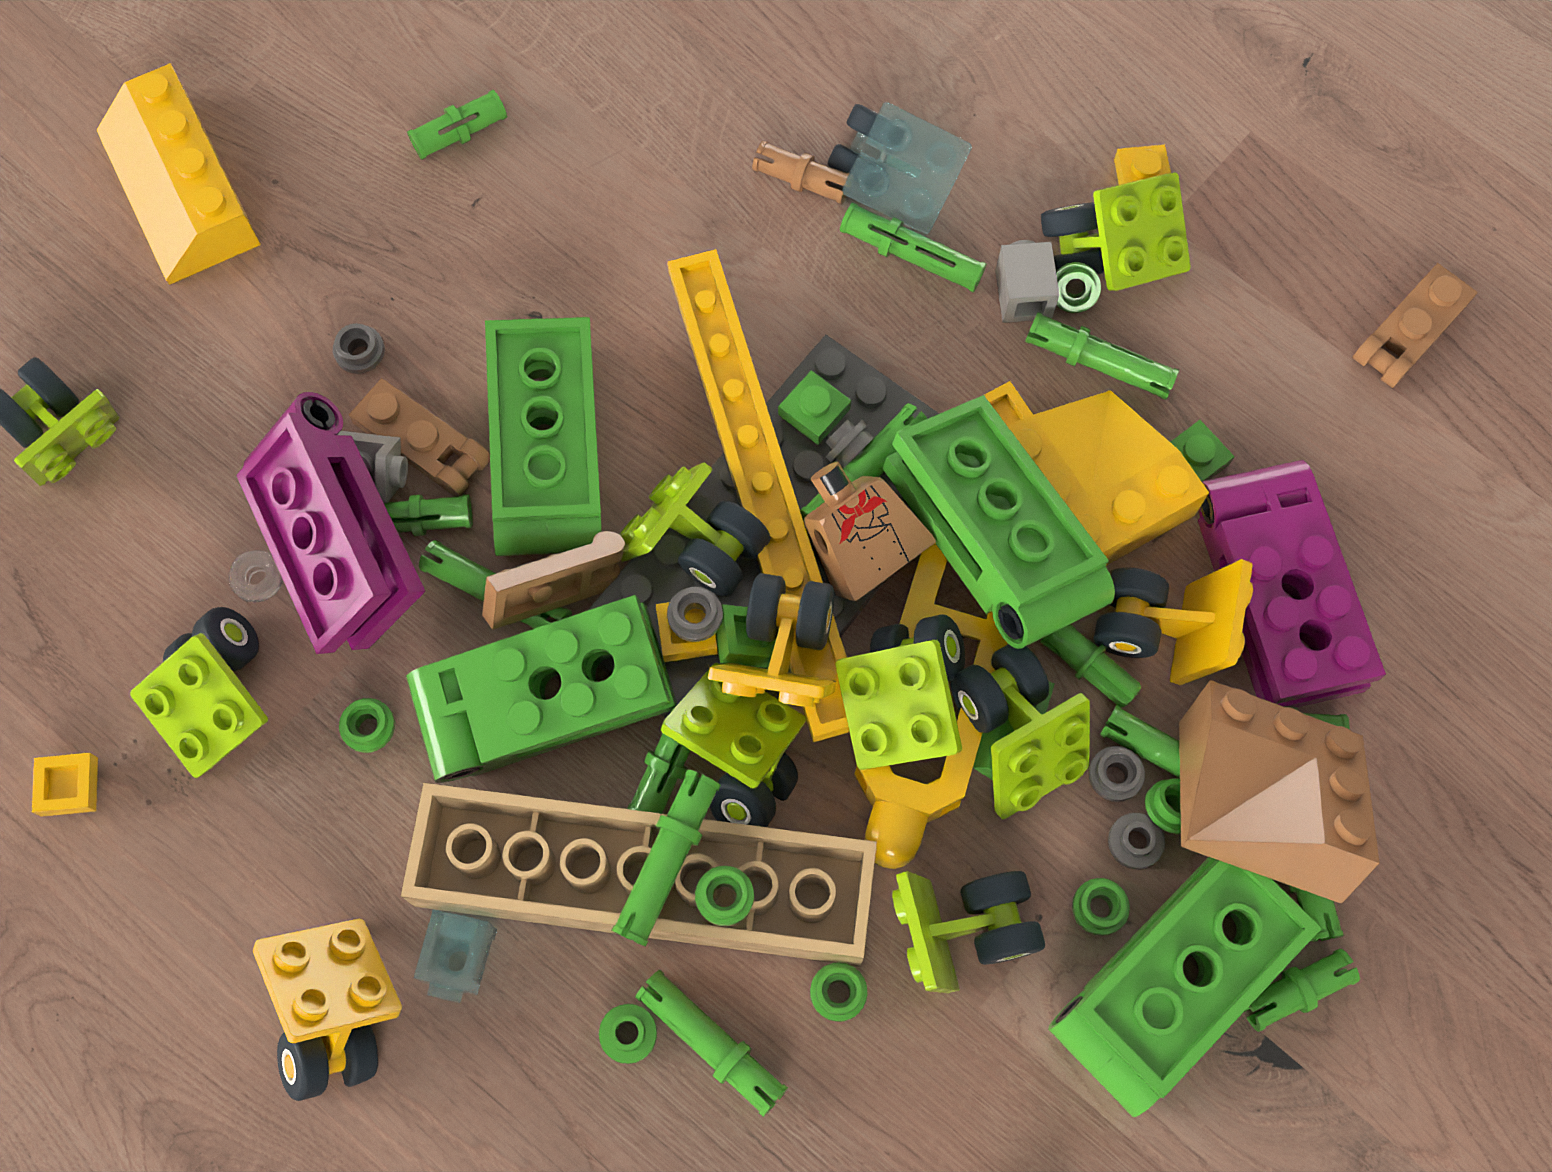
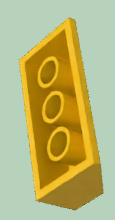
(173, 176)

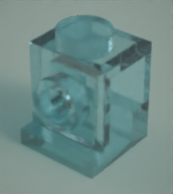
(447, 935)

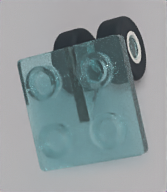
(899, 164)

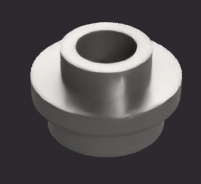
(357, 336)
(848, 442)
(690, 599)
(1126, 761)
(1125, 852)

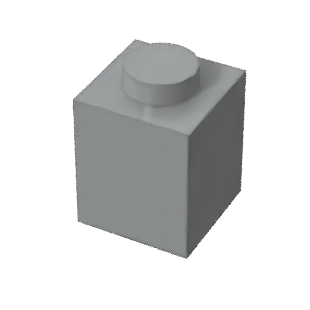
(1026, 280)

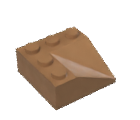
(1276, 793)

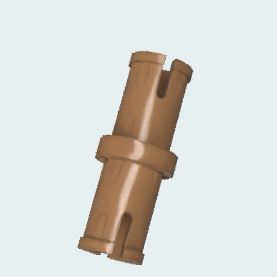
(800, 171)

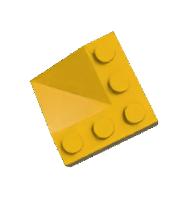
(1112, 471)

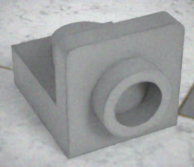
(383, 461)

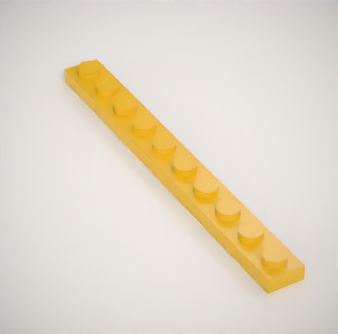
(755, 459)

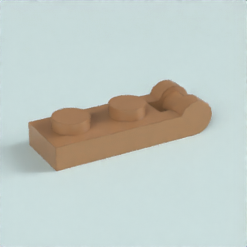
(1415, 324)
(424, 437)
(552, 581)

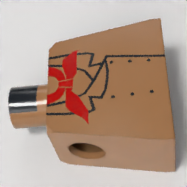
(862, 531)

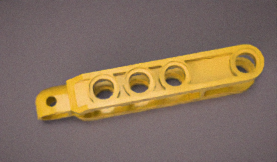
(904, 805)

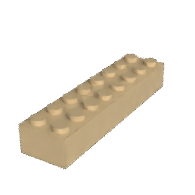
(581, 862)

